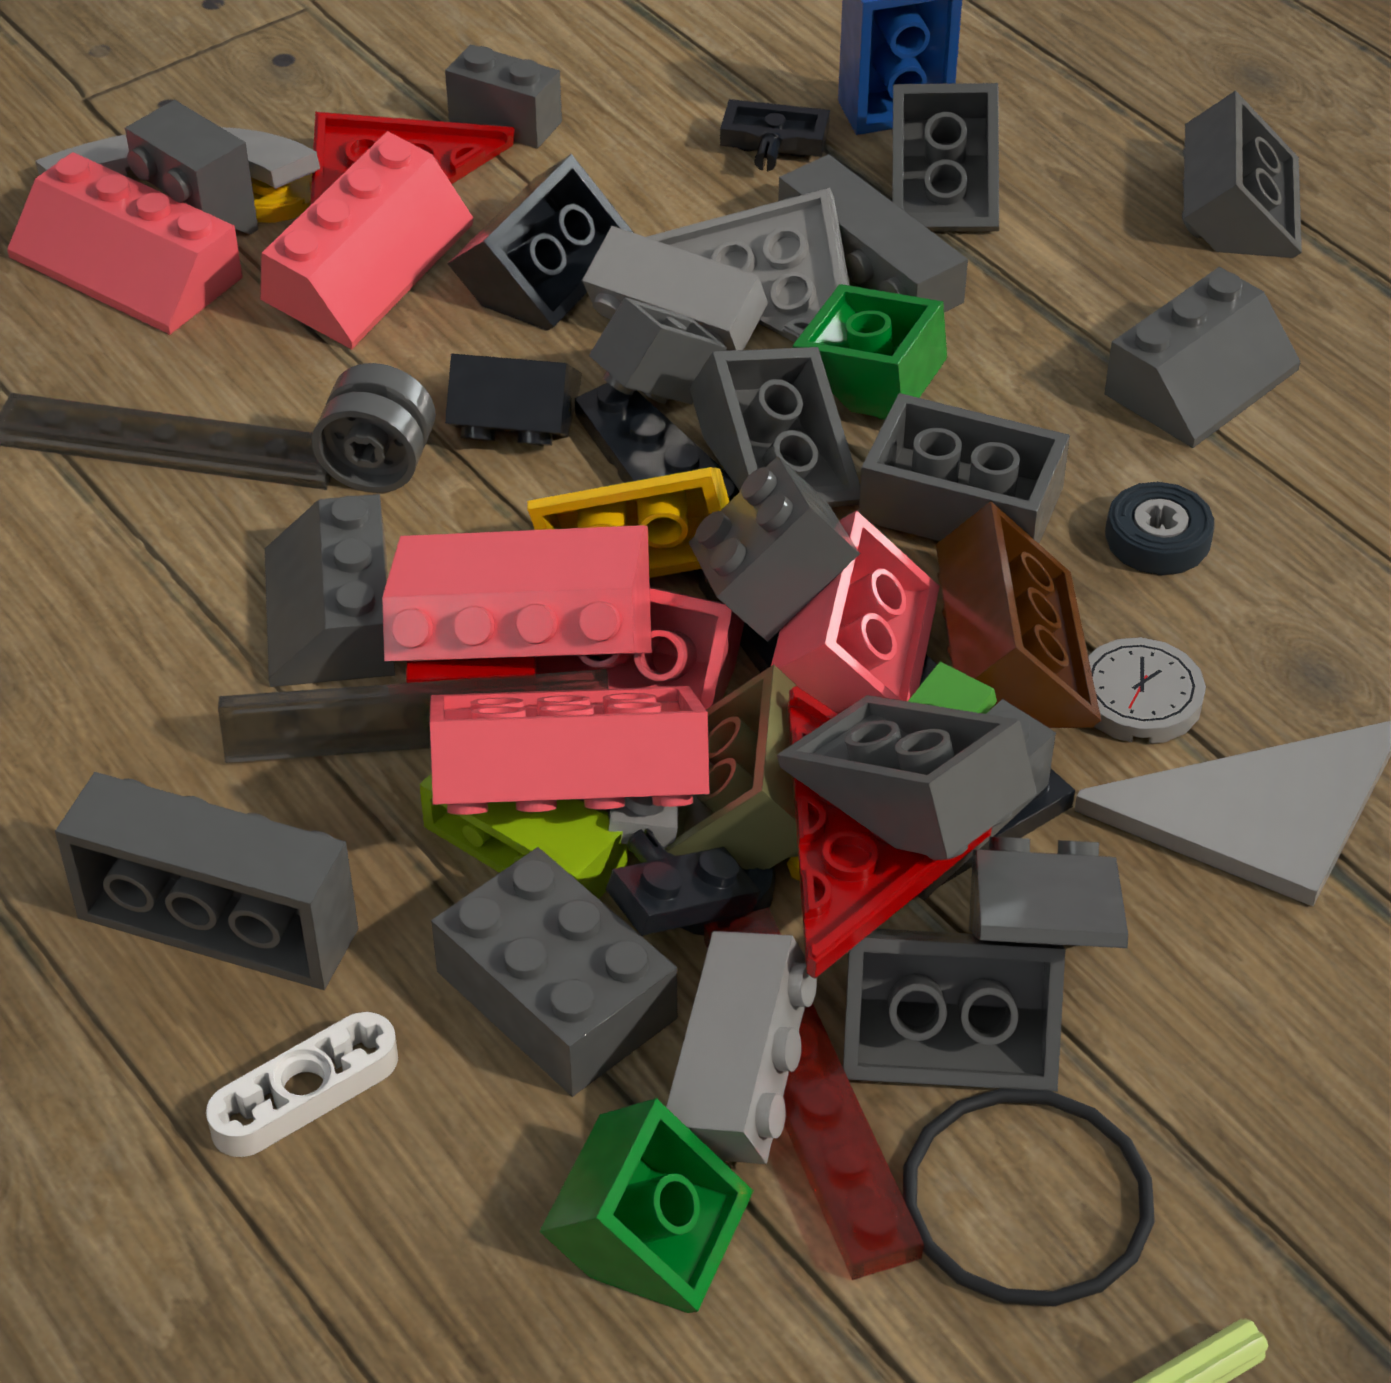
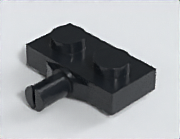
(774, 130)
(679, 889)

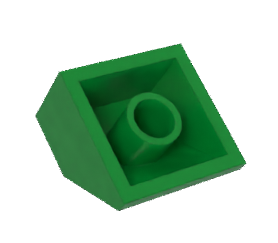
(877, 346)
(648, 1207)

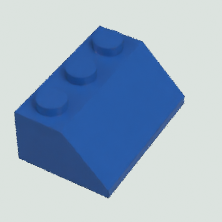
(889, 46)

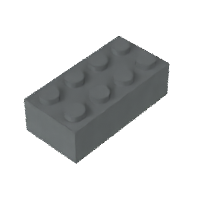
(209, 879)

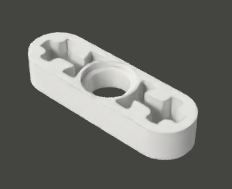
(295, 1111)

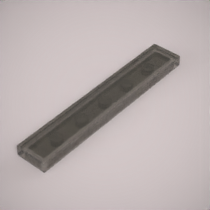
(161, 440)
(360, 716)

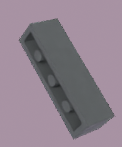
(880, 240)

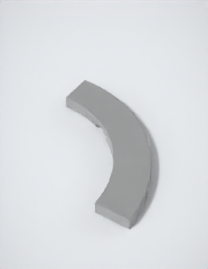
(270, 156)

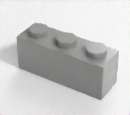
(710, 292)
(742, 1043)

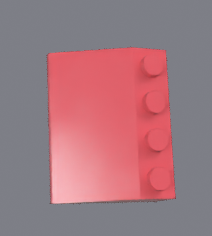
(568, 747)

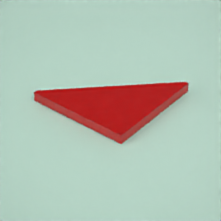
(455, 146)
(846, 871)

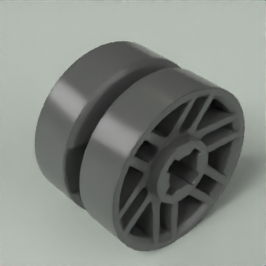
(373, 428)

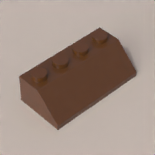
(1016, 620)

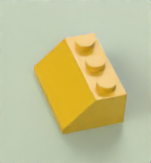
(666, 504)

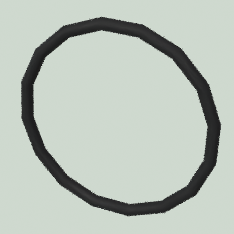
(1025, 1296)

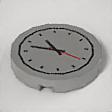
(1146, 689)

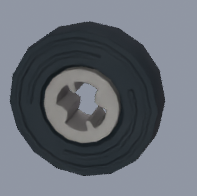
(1183, 533)

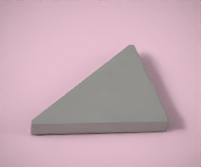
(787, 243)
(1256, 814)

